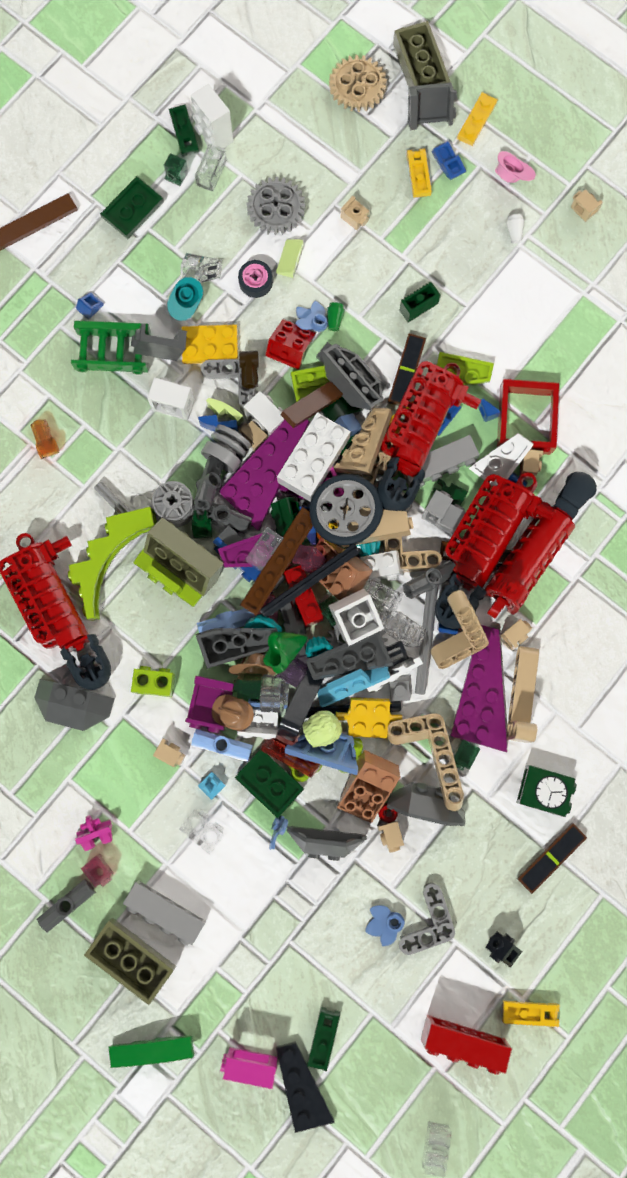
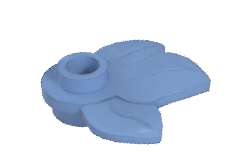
(310, 317)
(279, 827)
(381, 925)

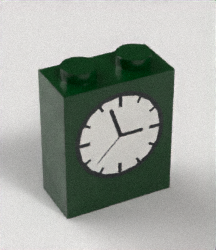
(546, 791)

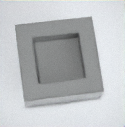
(399, 691)

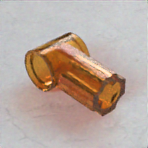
(46, 444)

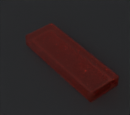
(276, 749)

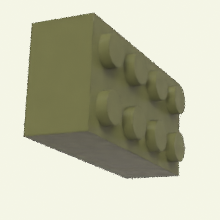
(419, 55)
(183, 556)
(130, 961)

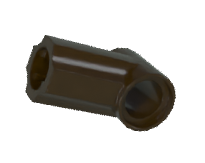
(249, 363)

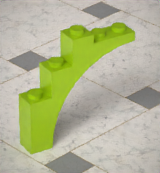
(90, 573)

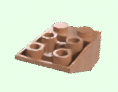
(348, 577)
(370, 787)

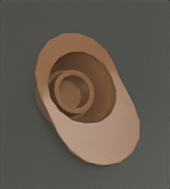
(252, 664)
(232, 712)

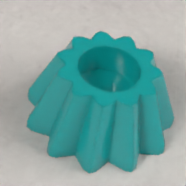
(369, 548)
(317, 646)

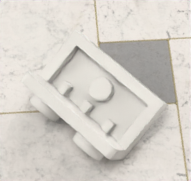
(384, 566)
(263, 725)

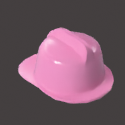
(513, 169)

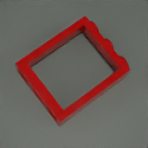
(531, 388)

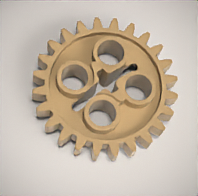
(357, 83)

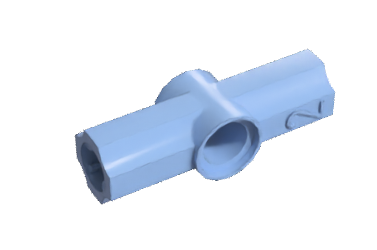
(226, 620)
(209, 742)

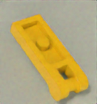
(419, 173)
(530, 1013)

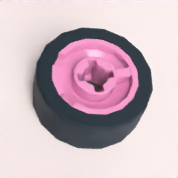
(264, 282)

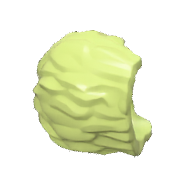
(322, 729)

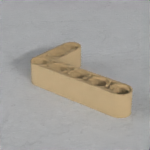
(421, 556)
(464, 643)
(522, 695)
(438, 752)

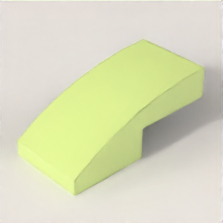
(221, 408)

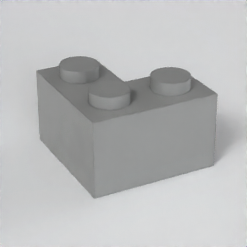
(442, 513)

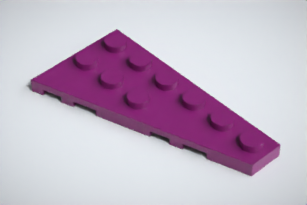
(256, 482)
(481, 703)

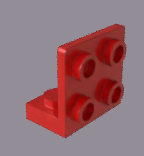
(289, 344)

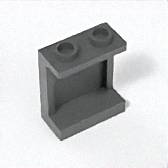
(431, 104)
(158, 346)

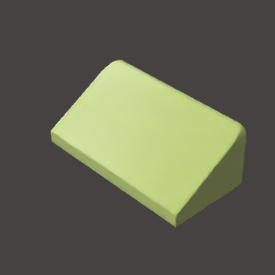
(290, 257)

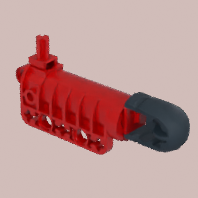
(419, 429)
(487, 538)
(538, 547)
(54, 608)

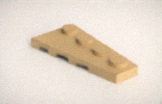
(366, 445)

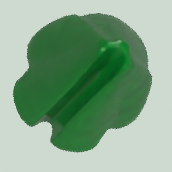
(283, 650)

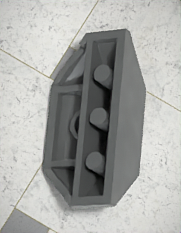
(352, 377)
(72, 705)
(426, 804)
(325, 842)

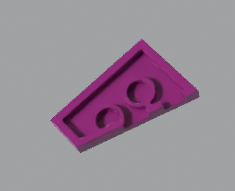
(235, 553)

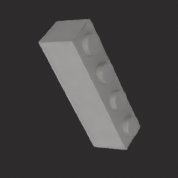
(448, 460)
(164, 912)

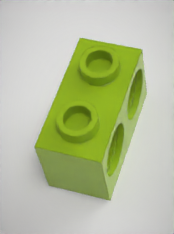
(152, 686)

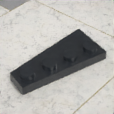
(303, 1095)

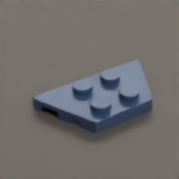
(337, 755)

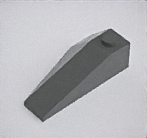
(231, 644)

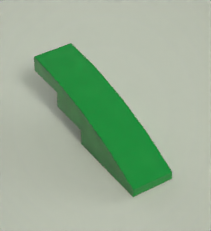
(151, 1051)

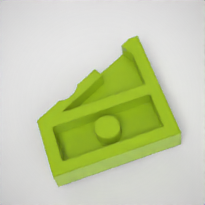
(308, 381)

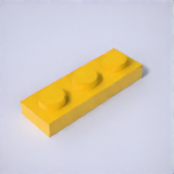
(477, 119)

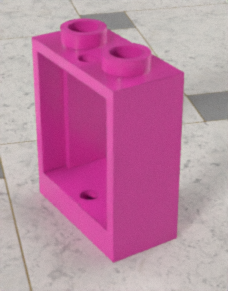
(249, 1067)

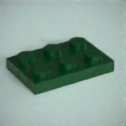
(132, 207)
(269, 783)

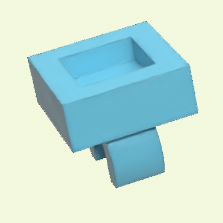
(211, 785)

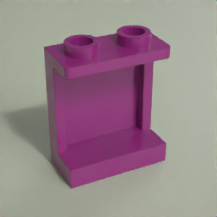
(202, 700)

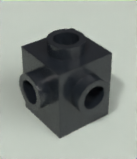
(503, 949)

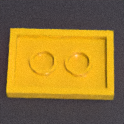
(210, 343)

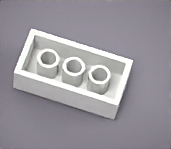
(313, 456)

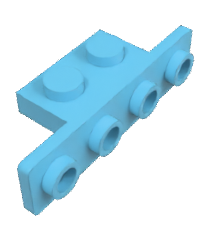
(351, 684)

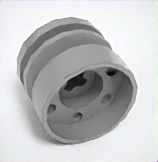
(227, 446)
(178, 513)

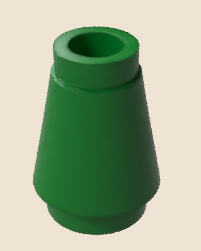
(335, 315)

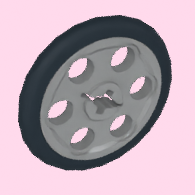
(367, 524)

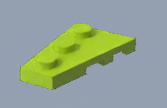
(472, 370)

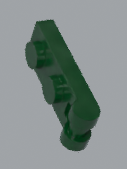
(183, 129)
(323, 1039)

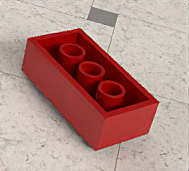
(466, 1045)

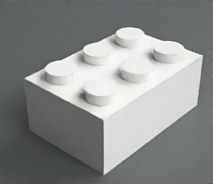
(211, 117)

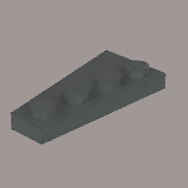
(365, 655)

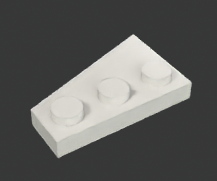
(503, 459)
(398, 670)

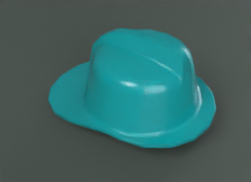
(185, 298)

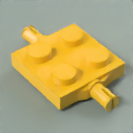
(368, 717)

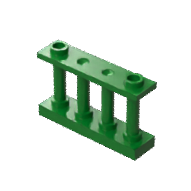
(103, 330)

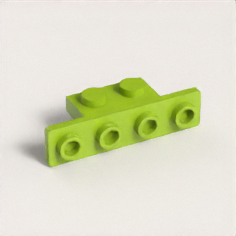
(171, 582)

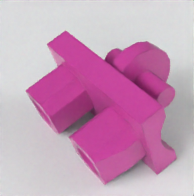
(94, 829)

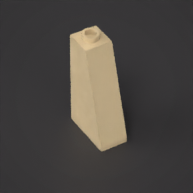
(392, 525)

